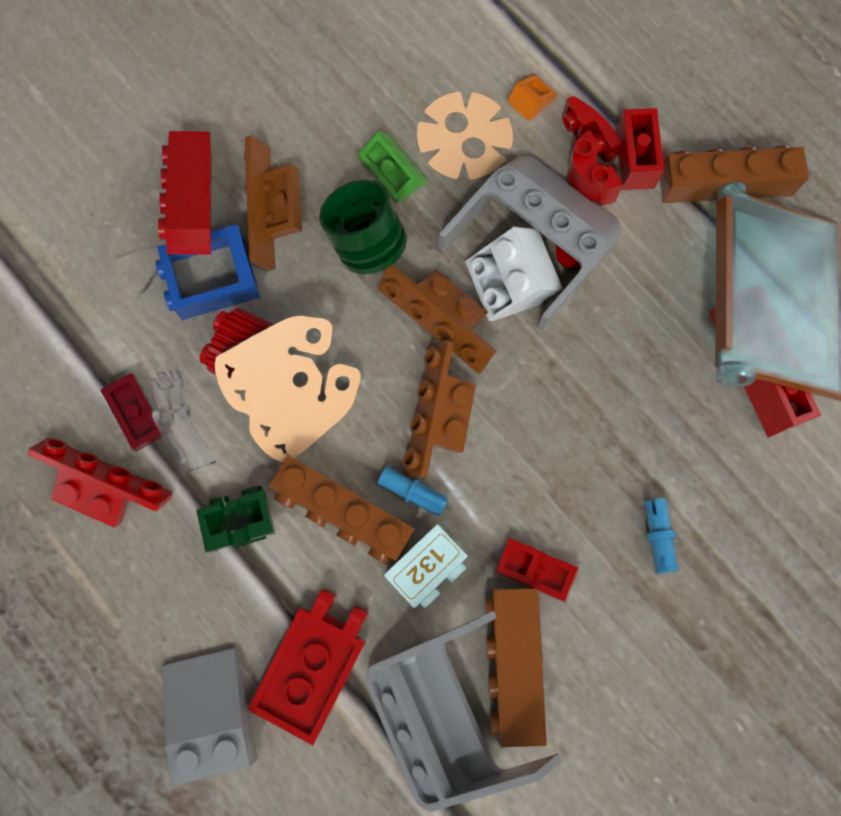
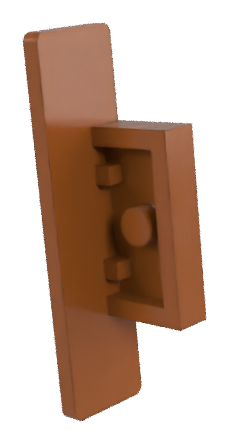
(271, 202)
(441, 311)
(441, 412)

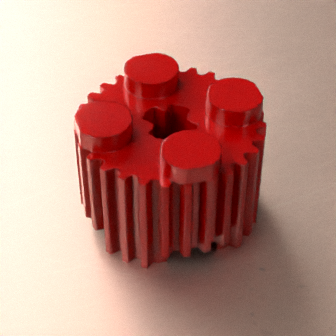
(230, 331)

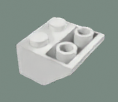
(513, 273)

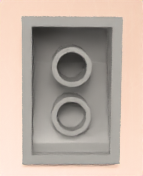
(206, 717)

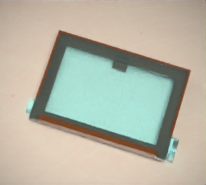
(776, 295)

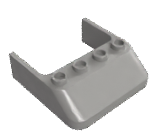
(553, 210)
(435, 728)

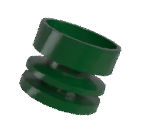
(363, 227)

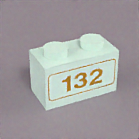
(427, 567)

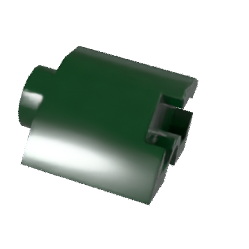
(236, 521)

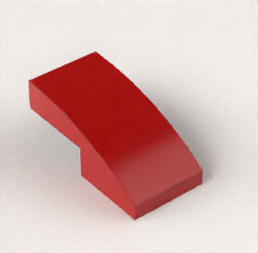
(537, 570)

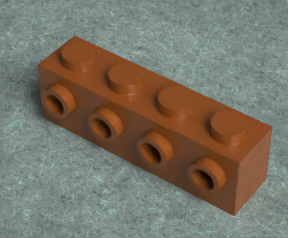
(763, 171)
(342, 509)

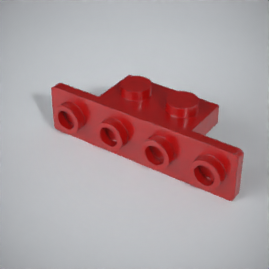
(94, 485)

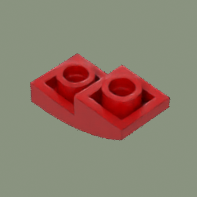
(581, 117)

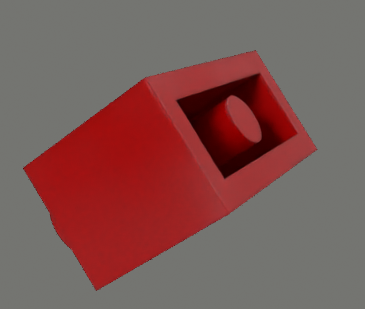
(641, 151)

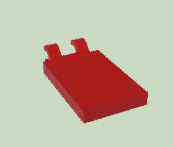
(310, 669)

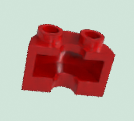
(590, 177)

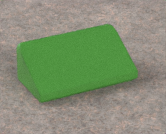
(392, 166)

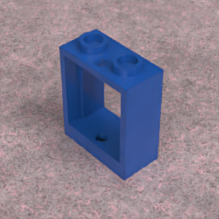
(218, 298)

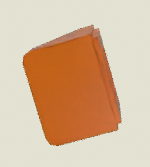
(531, 97)

